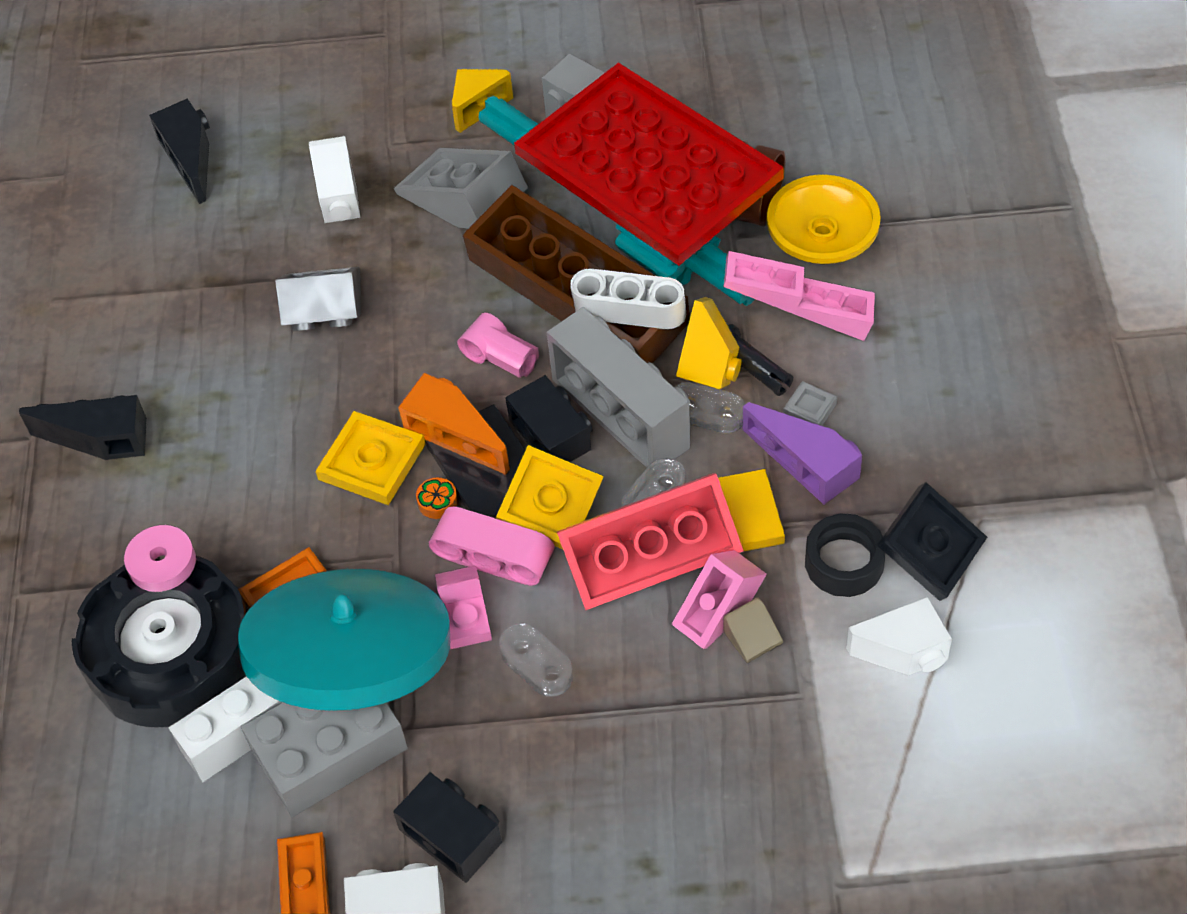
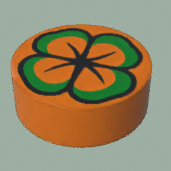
(435, 497)

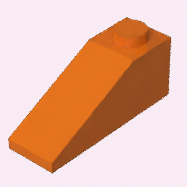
(451, 421)

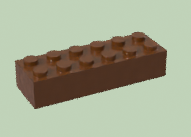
(541, 253)

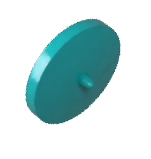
(344, 639)

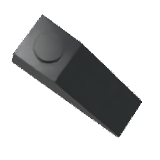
(184, 140)

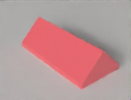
(649, 541)

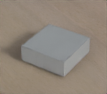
(810, 404)

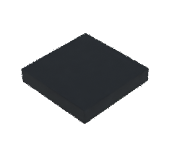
(932, 541)

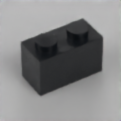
(548, 420)
(449, 825)

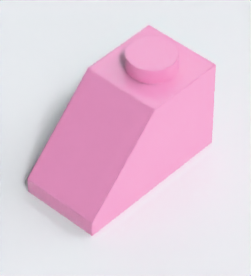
(721, 587)

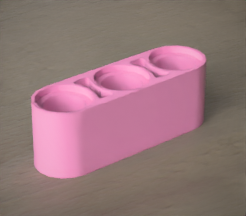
(492, 545)

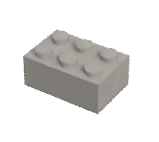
(321, 751)

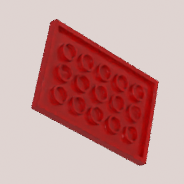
(649, 162)

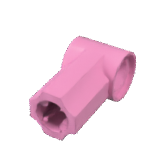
(490, 341)

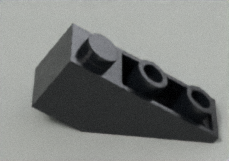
(96, 427)

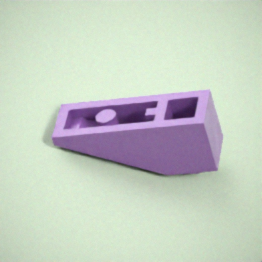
(807, 450)

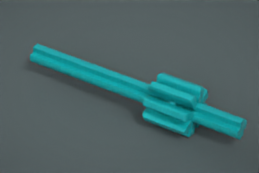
(707, 262)

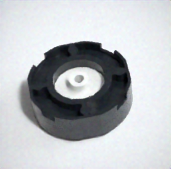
(160, 651)

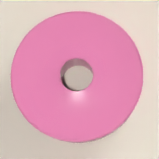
(162, 574)

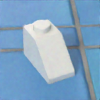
(334, 179)
(902, 639)

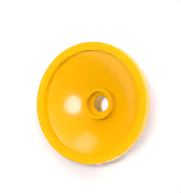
(823, 219)

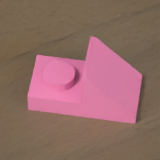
(465, 606)

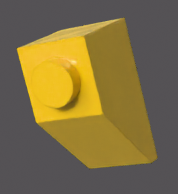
(709, 348)

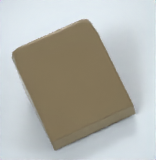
(751, 630)

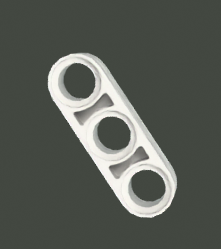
(643, 310)

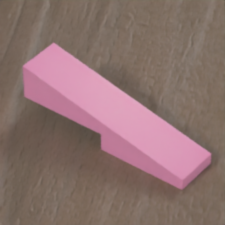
(787, 289)

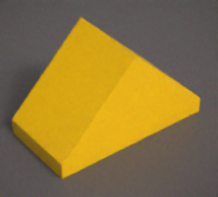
(473, 89)

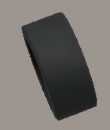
(848, 528)

